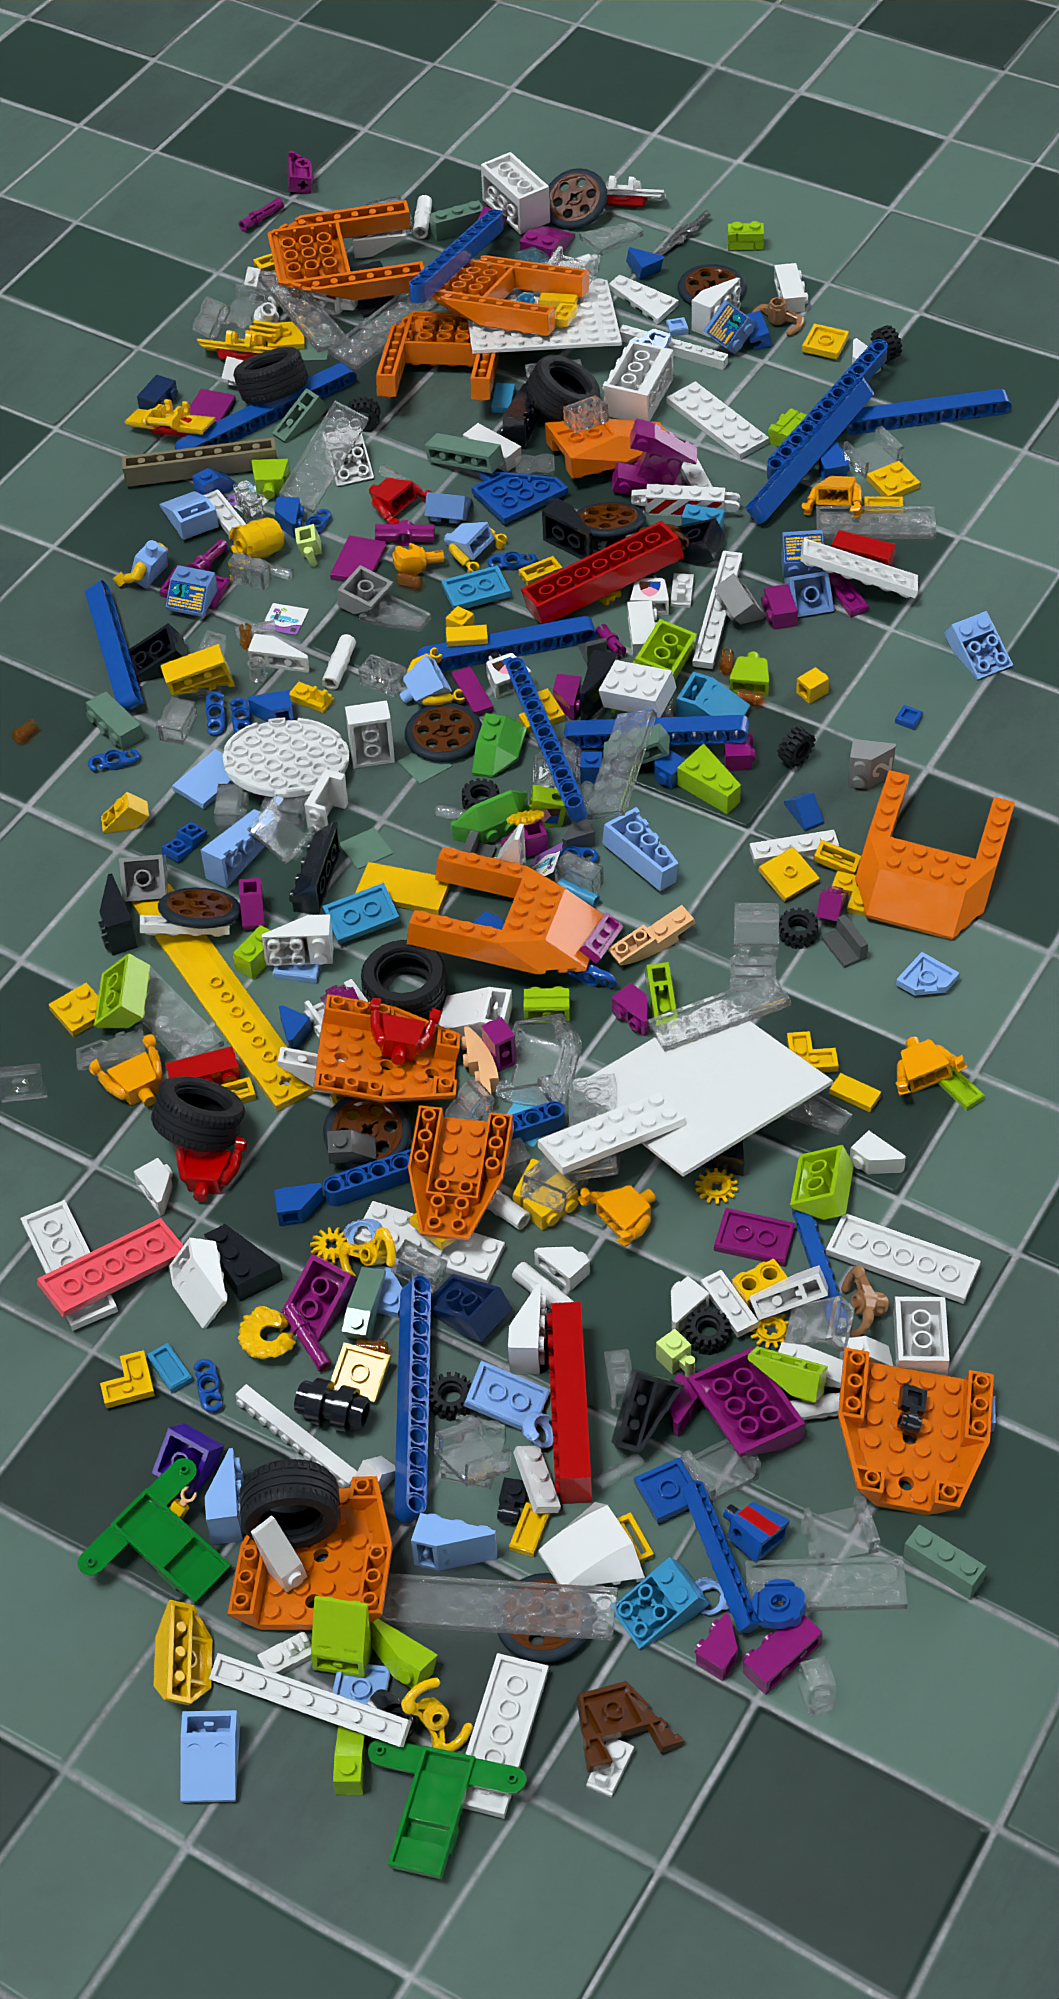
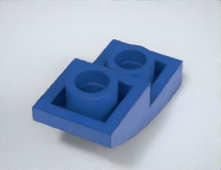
(186, 841)

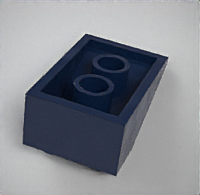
(469, 1306)

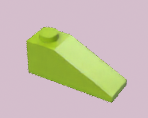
(660, 988)
(793, 1374)
(401, 1655)
(349, 1762)

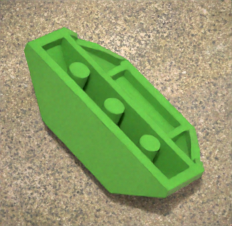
(497, 744)
(490, 817)

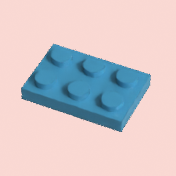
(476, 588)
(361, 913)

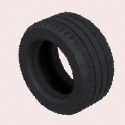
(270, 375)
(558, 383)
(401, 958)
(197, 1114)
(297, 1495)

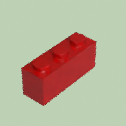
(865, 547)
(216, 1066)

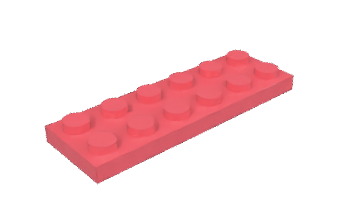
(110, 1267)

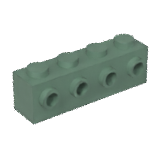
(464, 453)

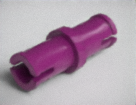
(612, 640)

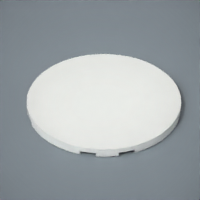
(283, 756)

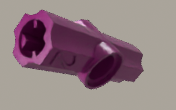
(405, 532)

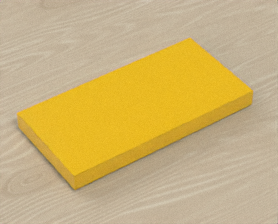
(406, 887)

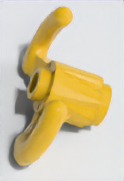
(371, 1253)
(433, 1715)

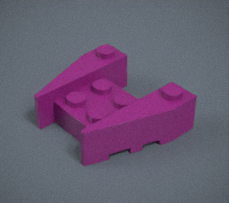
(659, 461)

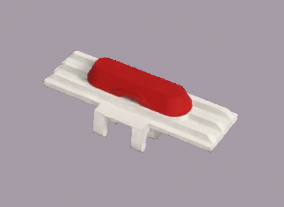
(633, 193)

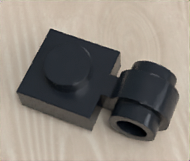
(913, 1402)
(511, 1499)

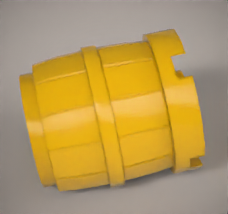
(257, 538)

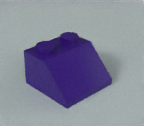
(188, 1443)

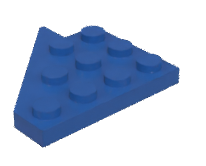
(516, 494)

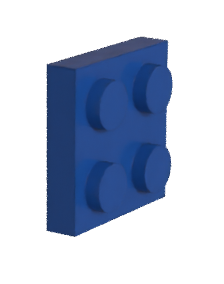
(663, 1490)

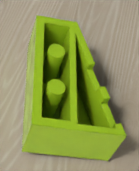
(709, 780)

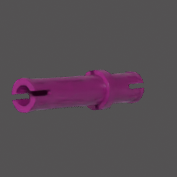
(256, 217)
(301, 1328)

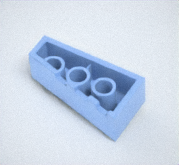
(641, 849)
(231, 852)

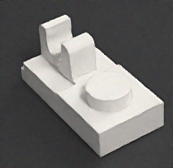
(682, 590)
(287, 1654)
(607, 1780)

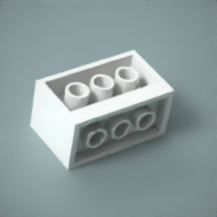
(516, 192)
(638, 381)

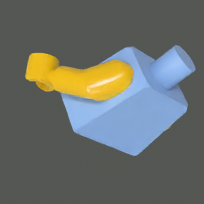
(470, 540)
(146, 566)
(427, 683)

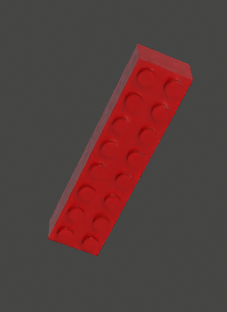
(602, 573)
(569, 1403)

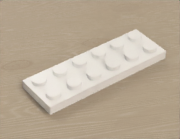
(717, 420)
(859, 568)
(610, 1132)
(59, 1243)
(903, 1258)
(469, 1259)
(504, 1724)

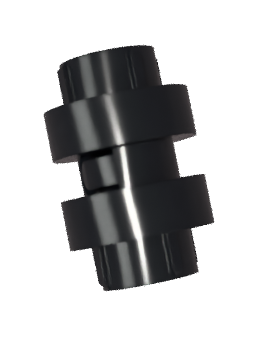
(321, 1401)

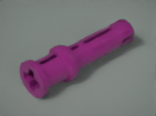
(204, 561)

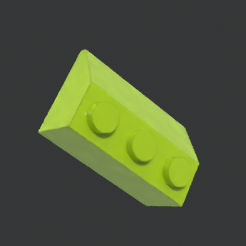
(667, 647)
(122, 993)
(823, 1183)

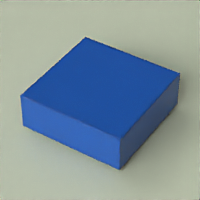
(908, 717)

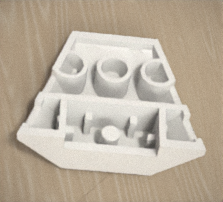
(592, 1551)

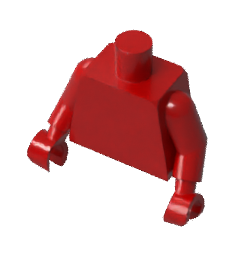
(393, 496)
(401, 1036)
(208, 1171)

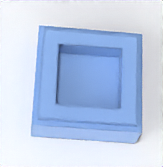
(677, 326)

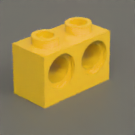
(757, 1280)

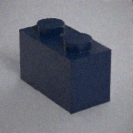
(156, 392)

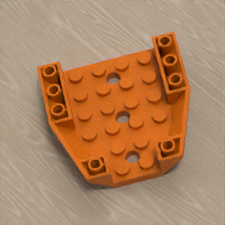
(348, 1037)
(945, 1449)
(353, 1571)

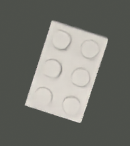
(637, 688)
(370, 734)
(921, 1334)

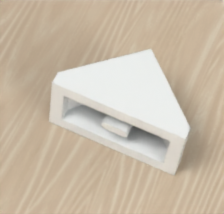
(378, 1467)

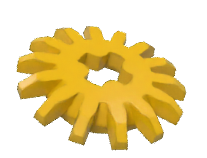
(525, 817)
(717, 1178)
(321, 1245)
(780, 1327)

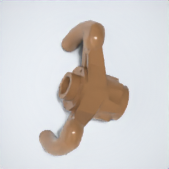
(778, 314)
(865, 1300)

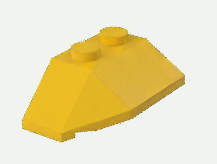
(182, 1655)

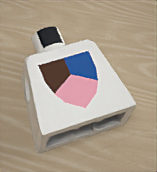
(652, 589)
(498, 674)

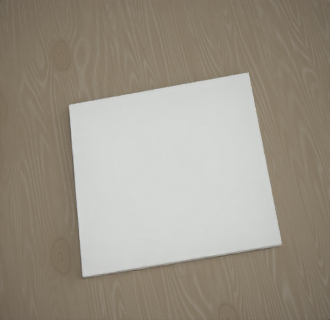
(591, 327)
(719, 1085)

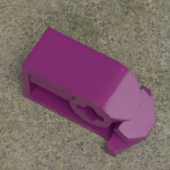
(299, 173)

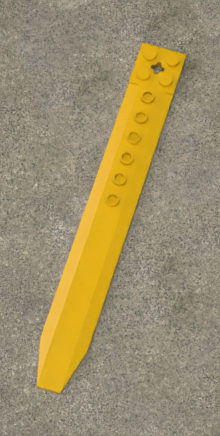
(230, 1009)

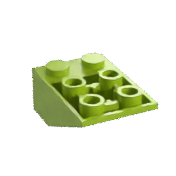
(340, 1636)

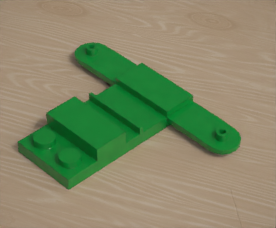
(160, 1538)
(437, 1799)

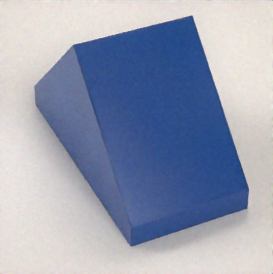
(644, 262)
(805, 810)
(295, 1026)

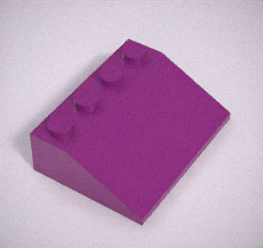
(748, 1406)

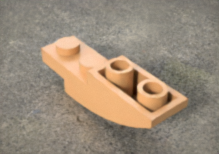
(651, 940)
(479, 1060)

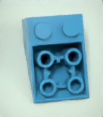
(708, 697)
(660, 1603)

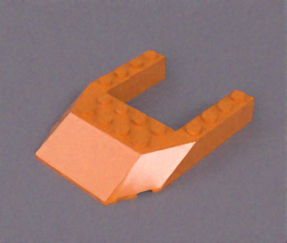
(314, 259)
(483, 284)
(434, 340)
(922, 884)
(540, 930)

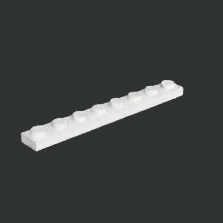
(715, 614)
(310, 1700)

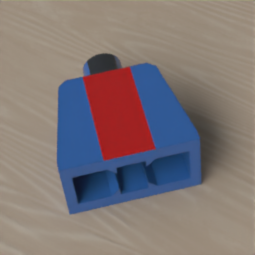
(755, 1529)

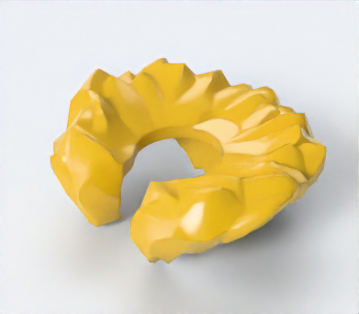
(252, 1327)

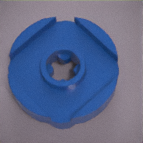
(779, 1617)

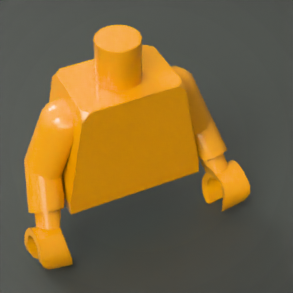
(837, 492)
(925, 1065)
(135, 1078)
(622, 1210)

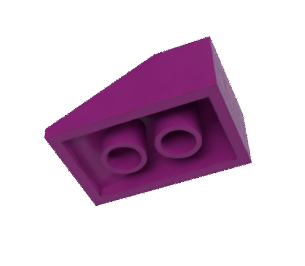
(546, 239)
(321, 1293)

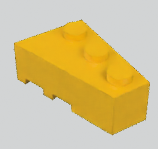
(197, 671)

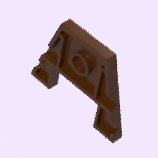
(616, 1713)

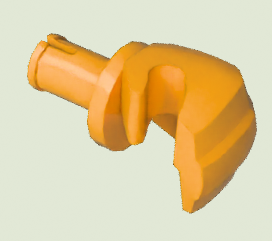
(414, 559)

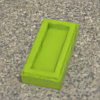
(962, 1090)

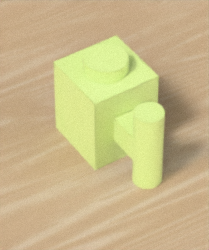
(308, 543)
(675, 1353)

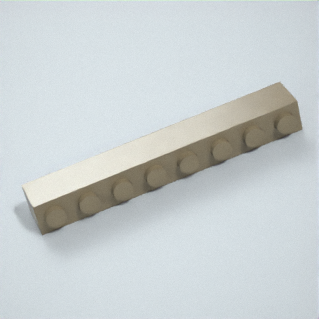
(186, 462)

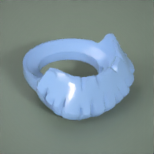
(351, 1229)
(531, 1433)
(708, 1584)

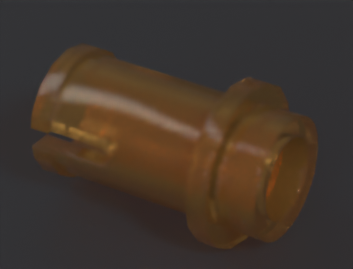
(414, 582)
(246, 635)
(726, 664)
(751, 697)
(20, 734)
(379, 1346)

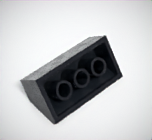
(316, 871)

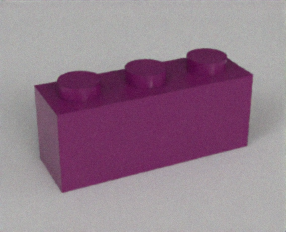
(781, 1654)

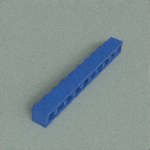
(814, 1249)
(720, 1556)

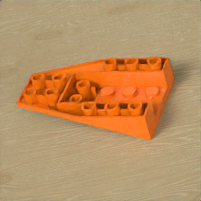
(593, 448)
(456, 1170)

